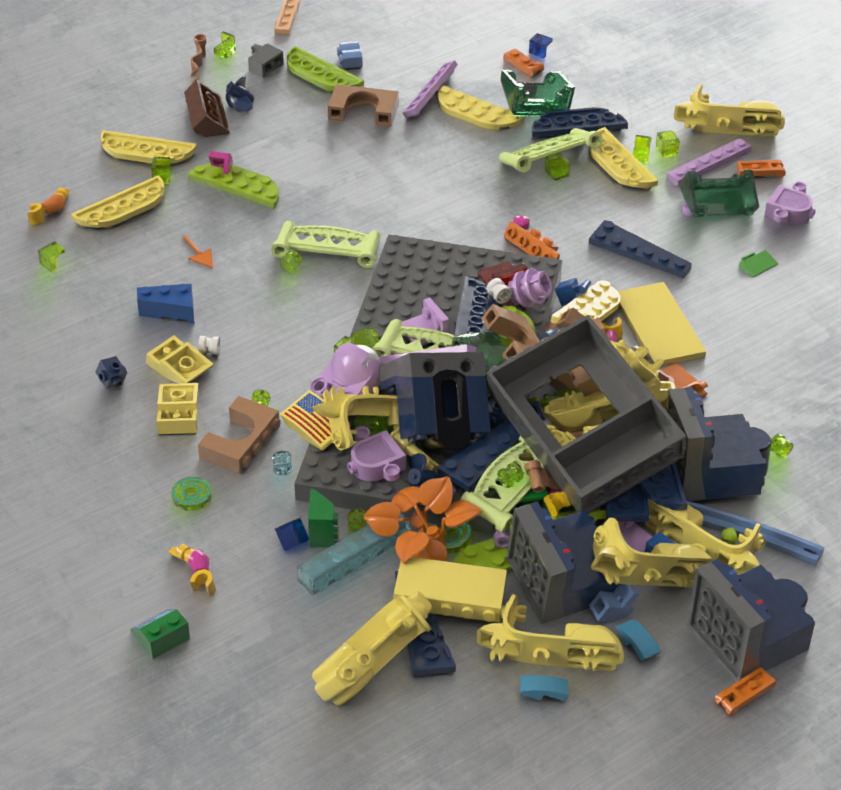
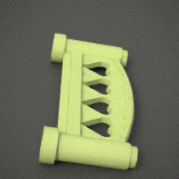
(523, 158)
(364, 250)
(393, 342)
(497, 510)

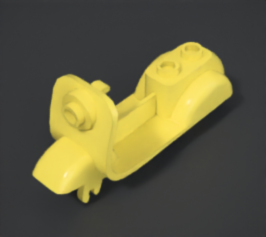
(748, 118)
(644, 369)
(340, 406)
(577, 411)
(685, 528)
(665, 566)
(581, 647)
(371, 648)

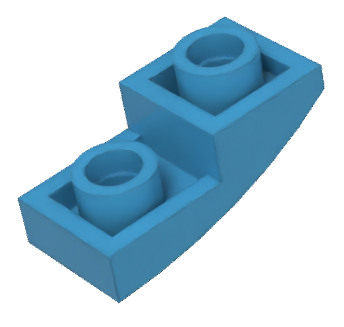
(636, 635)
(539, 685)

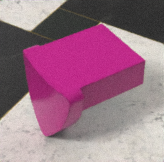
(221, 160)

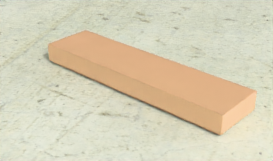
(287, 17)

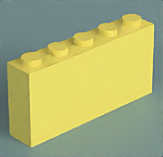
(454, 587)

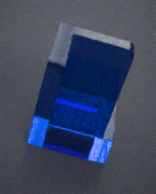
(538, 45)
(292, 534)

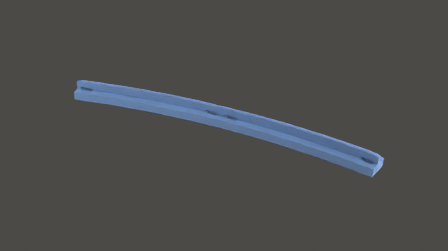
(774, 538)

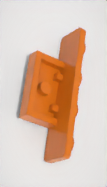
(531, 241)

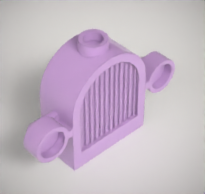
(790, 205)
(376, 456)

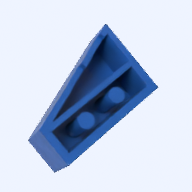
(166, 301)

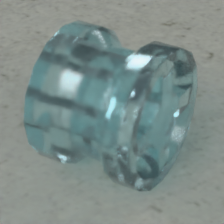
(282, 462)

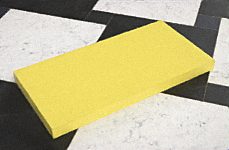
(660, 324)

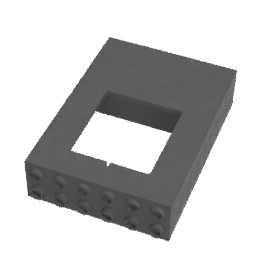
(614, 453)

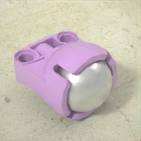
(351, 369)

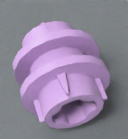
(530, 287)

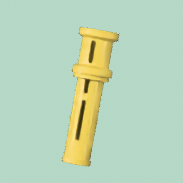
(411, 449)

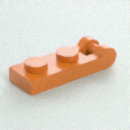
(523, 62)
(762, 168)
(745, 691)

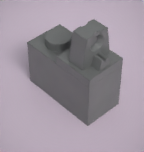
(265, 59)

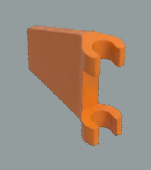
(684, 379)

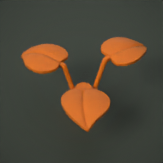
(434, 494)
(413, 543)

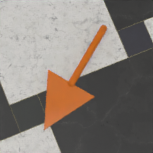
(203, 258)

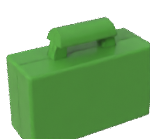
(757, 263)

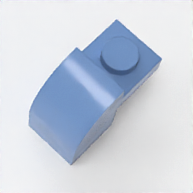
(614, 605)

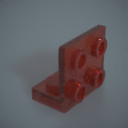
(504, 271)

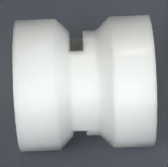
(499, 290)
(209, 345)

